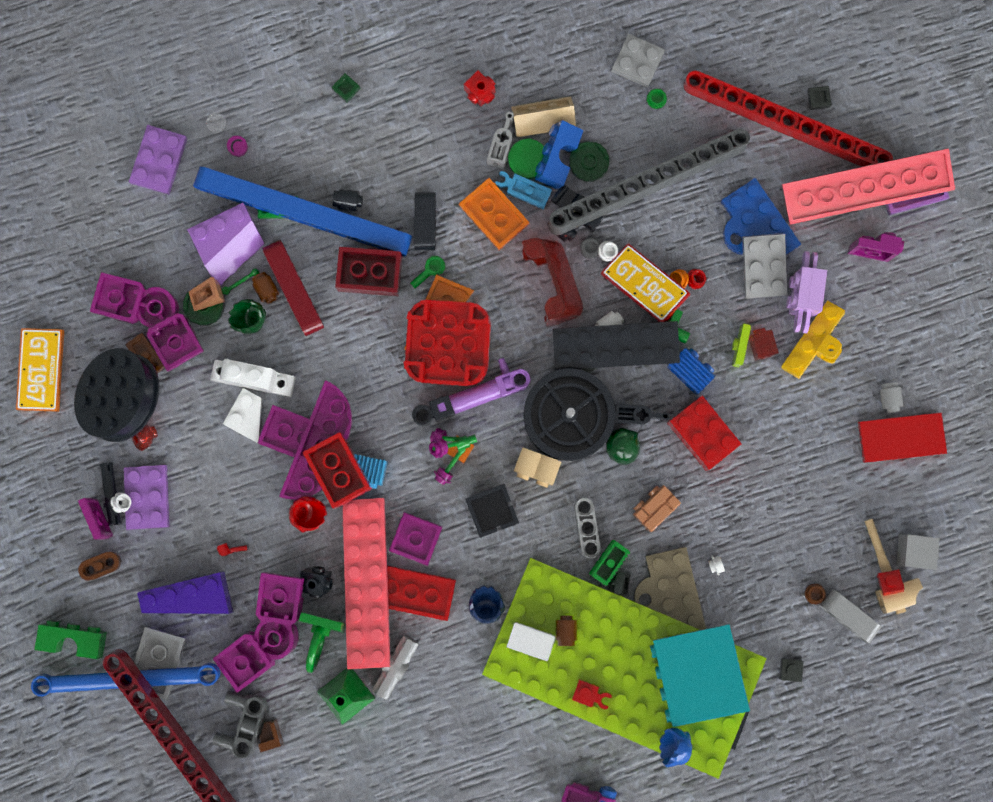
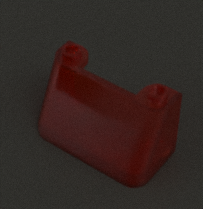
(567, 303)

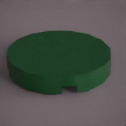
(589, 161)
(204, 316)

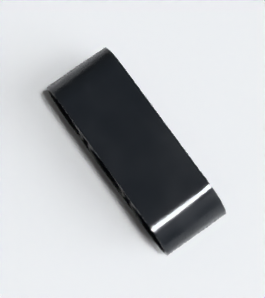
(425, 221)

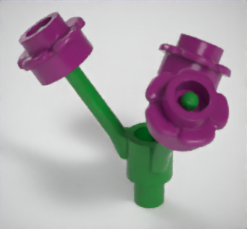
(439, 447)

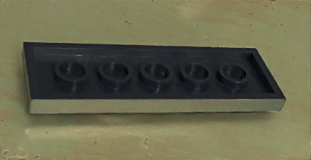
(616, 345)

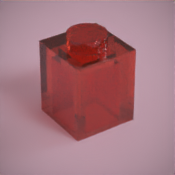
(763, 344)

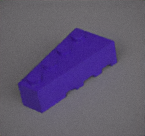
(193, 596)

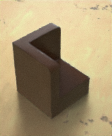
(270, 736)

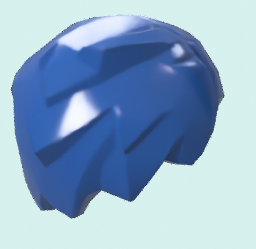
(675, 747)

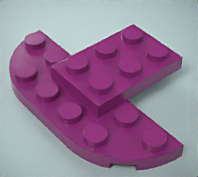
(295, 434)

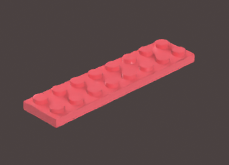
(868, 186)
(366, 584)

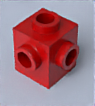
(480, 88)

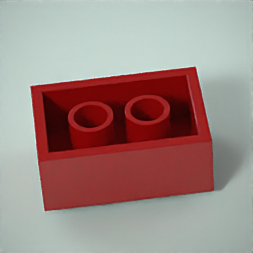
(704, 433)
(337, 470)

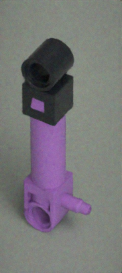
(448, 406)

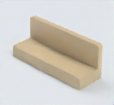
(540, 116)

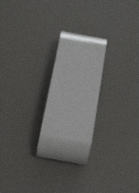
(584, 538)
(850, 616)

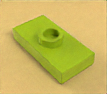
(740, 345)

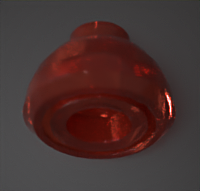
(145, 438)

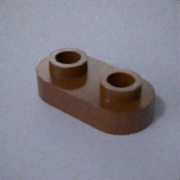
(100, 566)

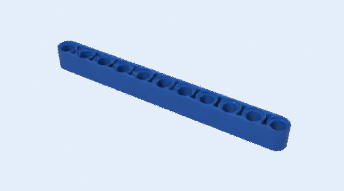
(302, 211)

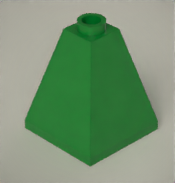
(351, 689)

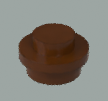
(815, 593)

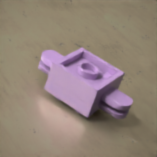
(806, 292)

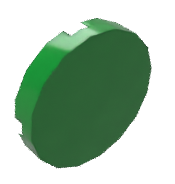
(525, 157)

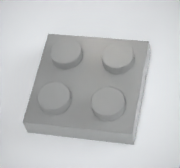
(638, 60)

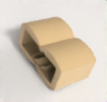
(537, 467)

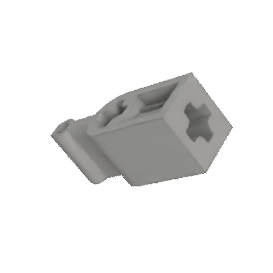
(504, 147)

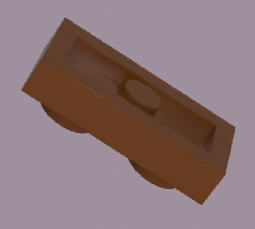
(142, 346)

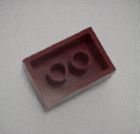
(369, 271)

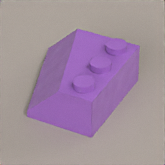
(226, 241)

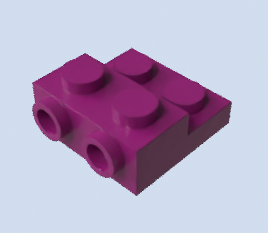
(881, 248)

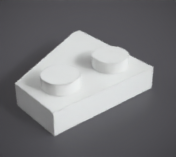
(246, 415)

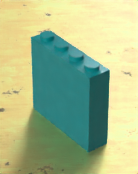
(700, 675)

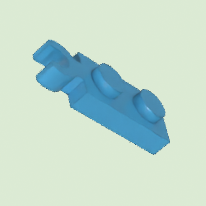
(525, 190)

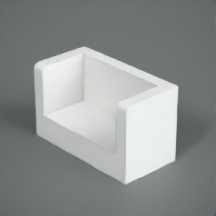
(531, 641)

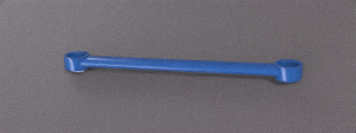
(103, 681)

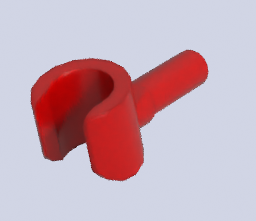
(224, 550)

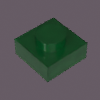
(345, 87)

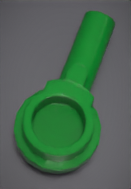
(434, 266)

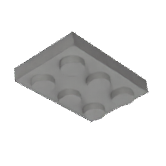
(764, 265)
(159, 651)

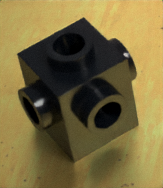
(316, 581)

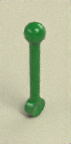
(226, 290)

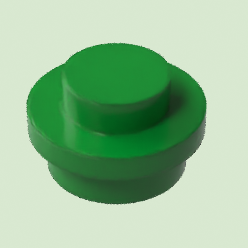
(656, 98)

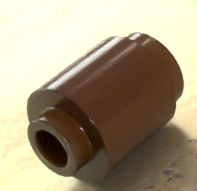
(265, 288)
(566, 631)

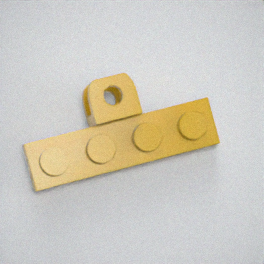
(816, 342)

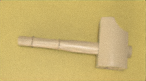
(898, 601)

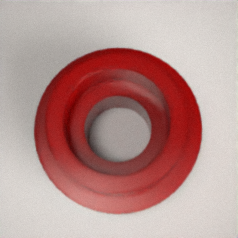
(700, 278)

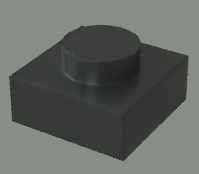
(819, 97)
(621, 583)
(791, 670)

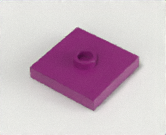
(95, 518)
(415, 538)

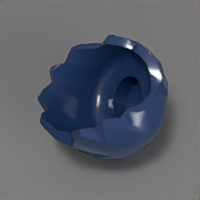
(486, 605)

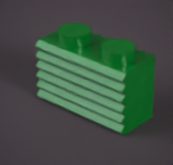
(609, 562)

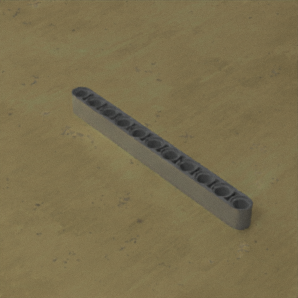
(642, 188)

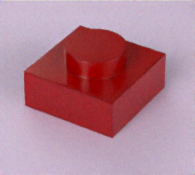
(890, 582)

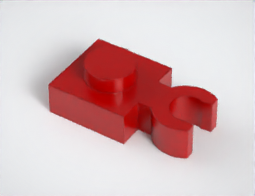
(587, 694)

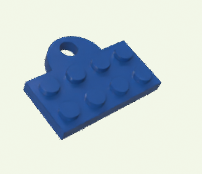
(753, 215)

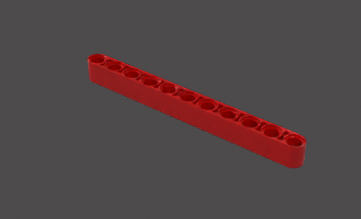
(776, 122)

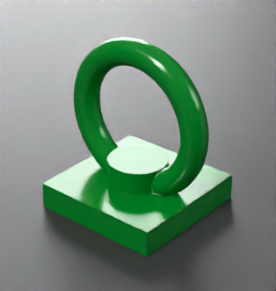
(320, 628)

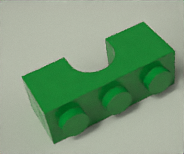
(89, 641)

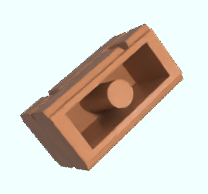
(656, 508)

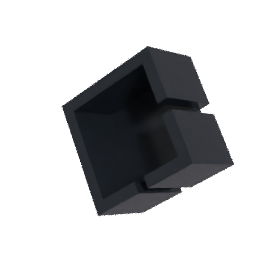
(491, 510)

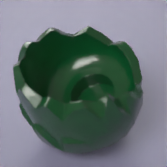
(247, 316)
(623, 446)

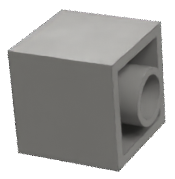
(917, 552)

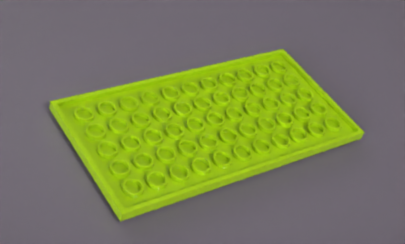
(611, 654)

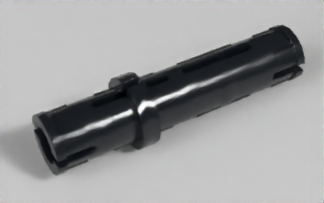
(109, 488)

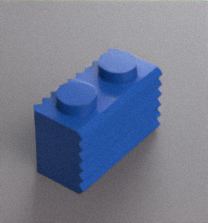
(692, 371)

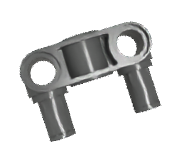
(249, 725)

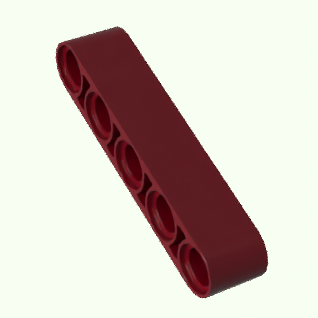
(292, 287)

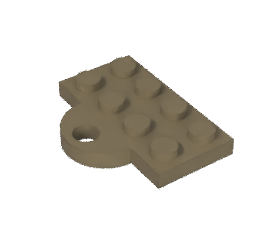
(672, 587)

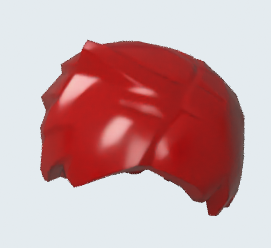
(307, 513)

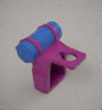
(580, 793)

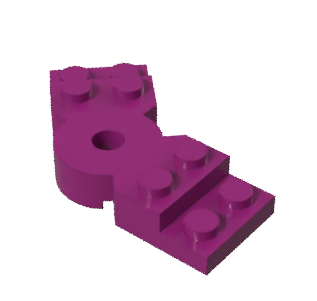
(132, 302)
(255, 652)

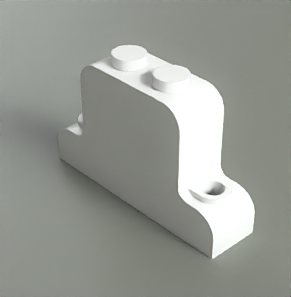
(252, 377)

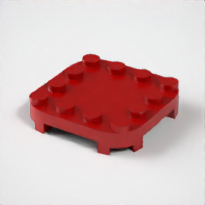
(447, 342)

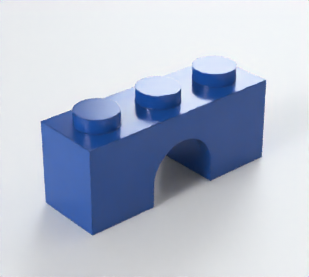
(551, 169)

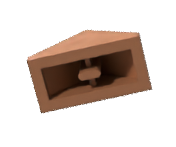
(206, 294)

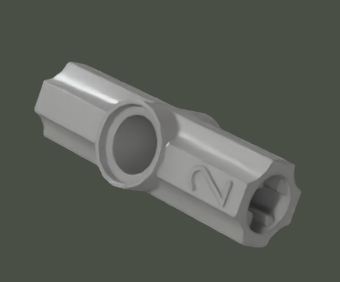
(399, 663)

